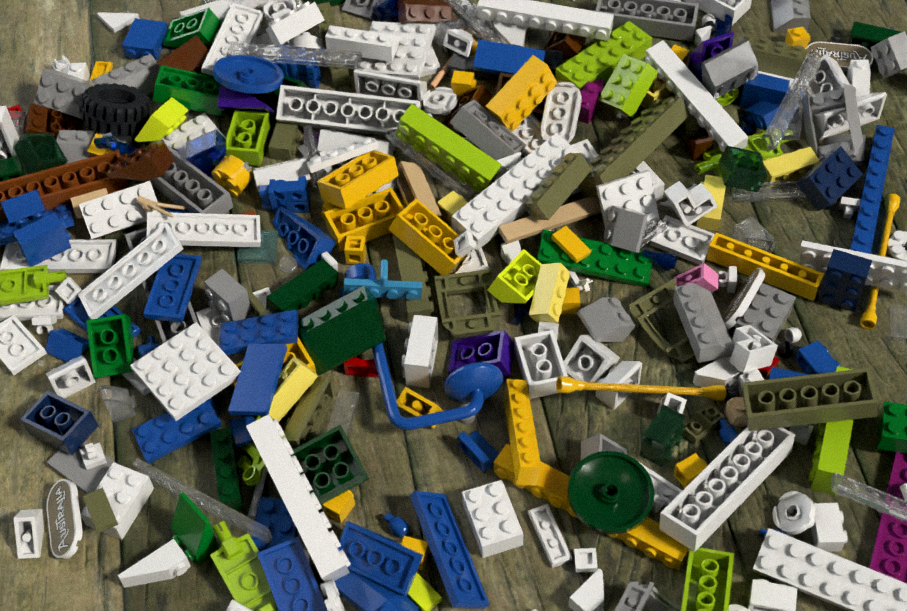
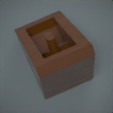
(698, 146)

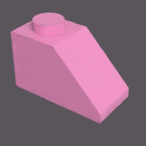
(700, 275)

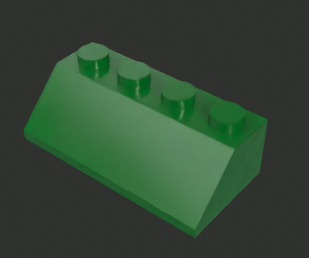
(189, 88)

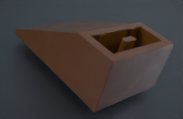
(48, 120)
(143, 164)

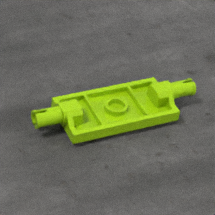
(755, 143)
(27, 284)
(242, 570)

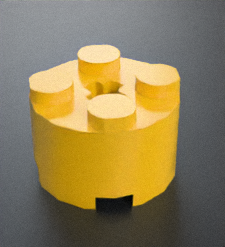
(232, 175)

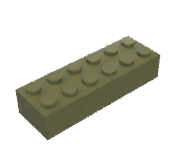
(810, 399)

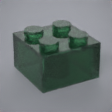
(39, 152)
(742, 169)
(662, 436)

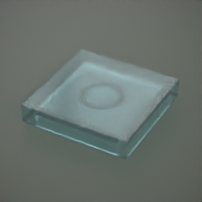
(261, 255)

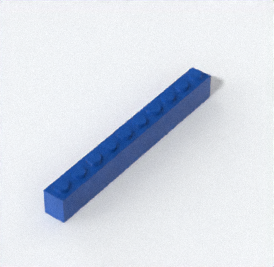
(872, 190)

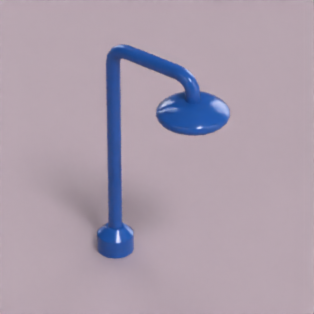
(465, 385)

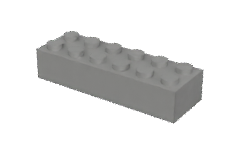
(654, 17)
(192, 188)

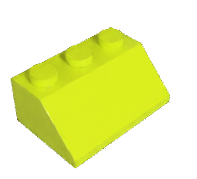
(163, 121)
(517, 280)

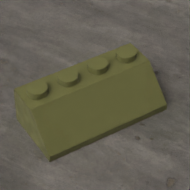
(310, 412)

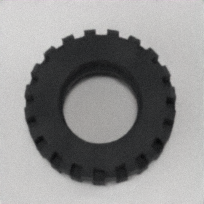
(115, 109)

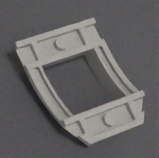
(828, 101)
(638, 595)

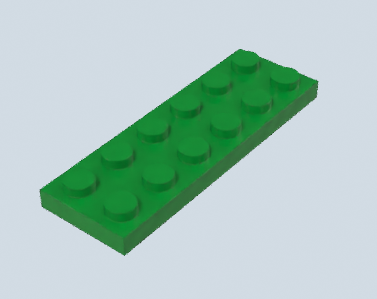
(603, 262)

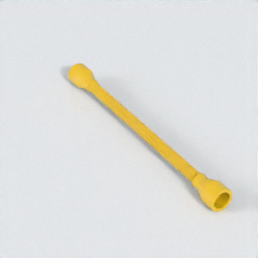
(869, 316)
(568, 385)

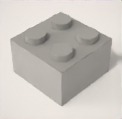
(891, 55)
(227, 297)

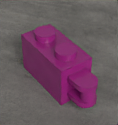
(590, 100)

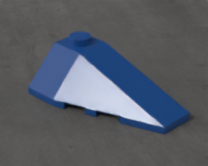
(302, 238)
(371, 596)

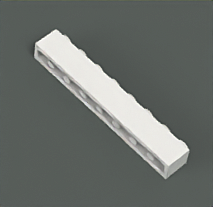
(548, 17)
(696, 97)

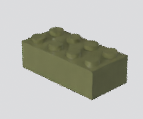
(776, 57)

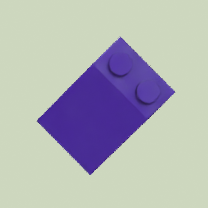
(710, 48)
(233, 100)
(491, 348)

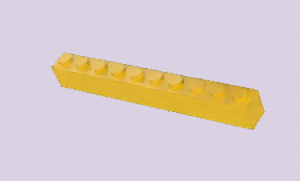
(553, 488)

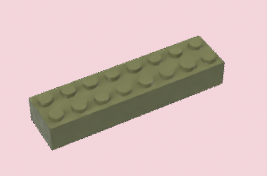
(635, 143)

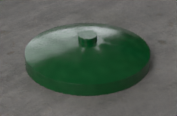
(610, 492)

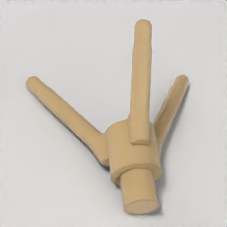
(150, 206)

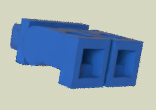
(308, 74)
(288, 194)

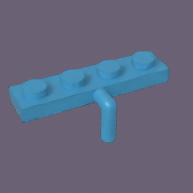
(385, 288)

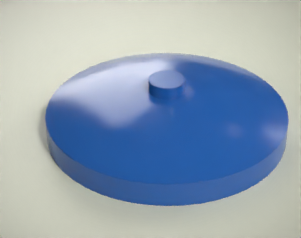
(248, 74)

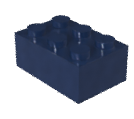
(829, 178)
(844, 280)
(59, 422)

